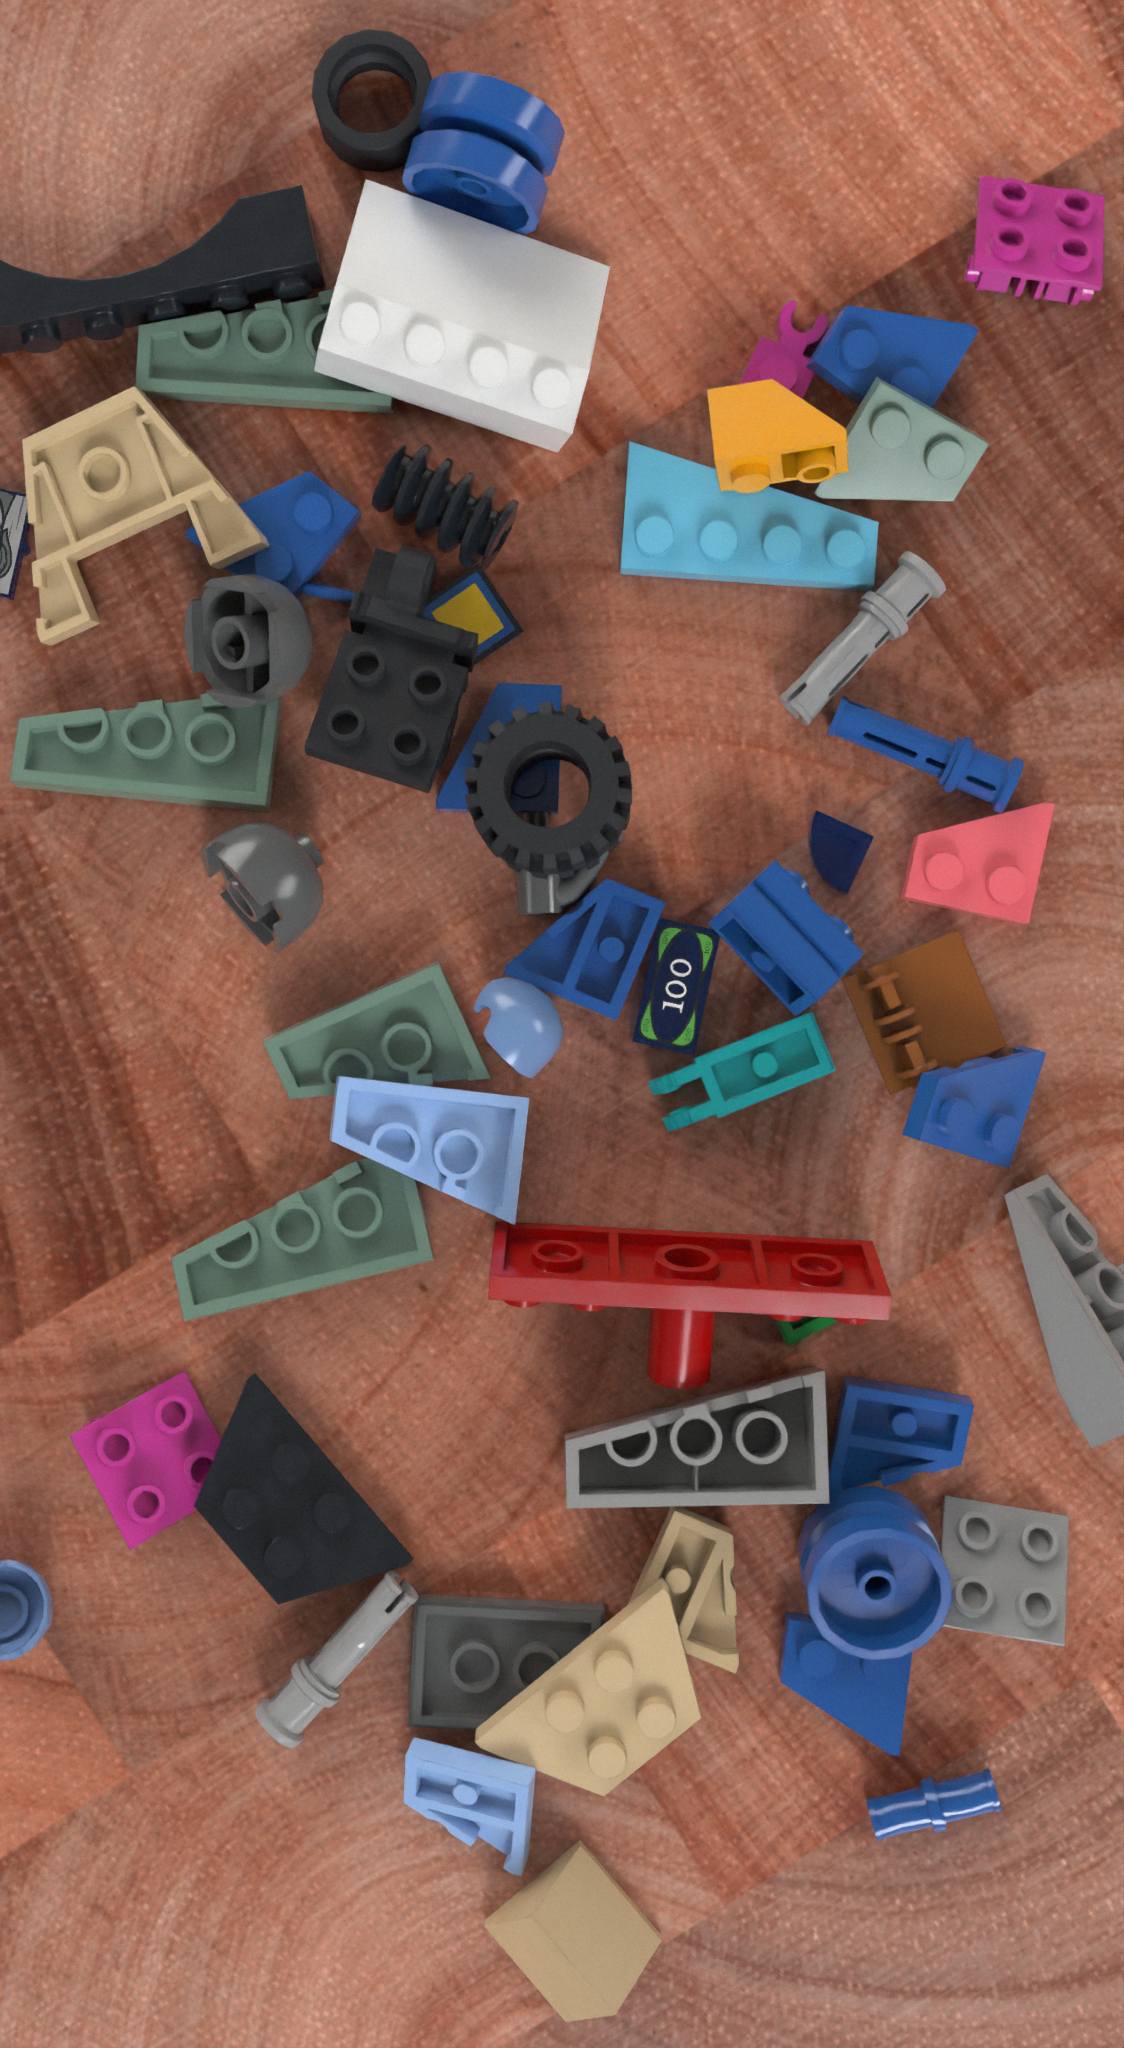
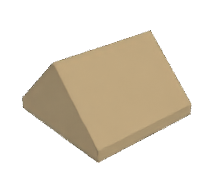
(576, 1936)

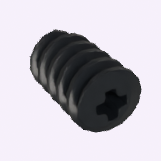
(444, 507)

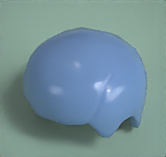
(522, 1024)
(24, 1608)

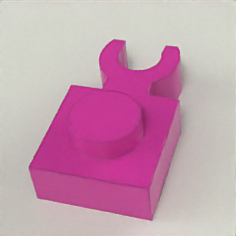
(785, 359)

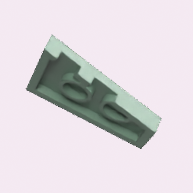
(391, 1034)

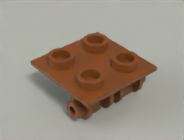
(924, 1011)

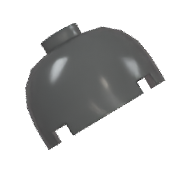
(248, 639)
(268, 880)

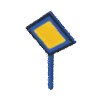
(465, 603)

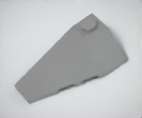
(1076, 1304)

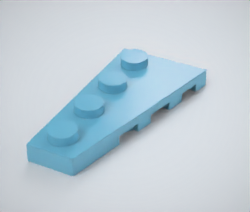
(690, 530)

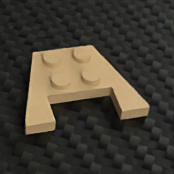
(107, 480)

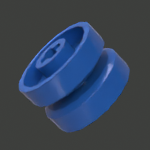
(484, 150)
(873, 1573)

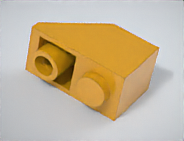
(772, 437)

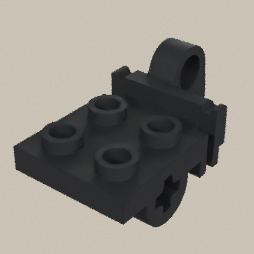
(394, 678)

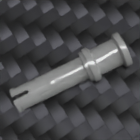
(880, 618)
(318, 1678)

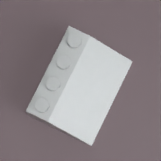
(463, 318)

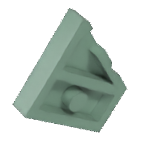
(903, 451)

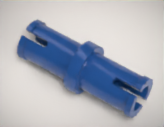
(933, 1804)

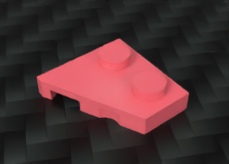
(982, 864)

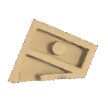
(698, 1566)

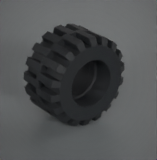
(539, 738)

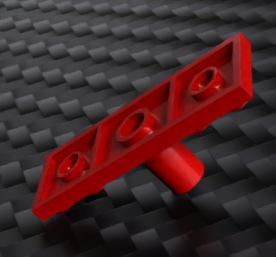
(687, 1280)

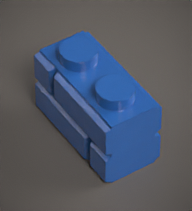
(787, 937)

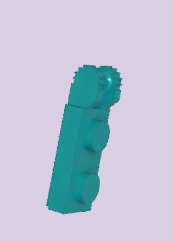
(749, 1070)

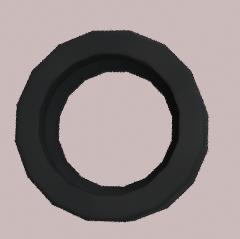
(356, 55)

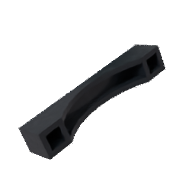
(252, 254)

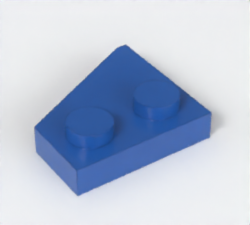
(896, 347)
(593, 949)
(977, 1105)

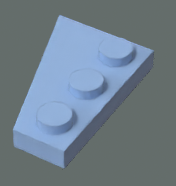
(439, 1136)

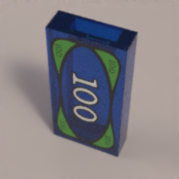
(676, 986)

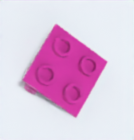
(1037, 237)
(150, 1457)

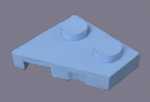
(473, 1797)

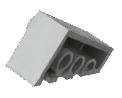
(715, 1450)

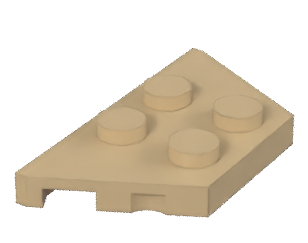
(604, 1701)

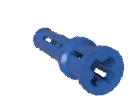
(953, 763)

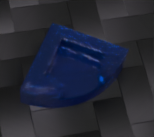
(836, 850)

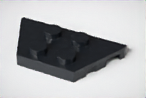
(289, 1505)

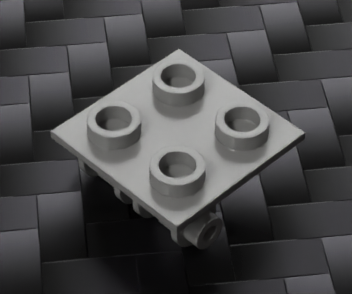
(1006, 1570)

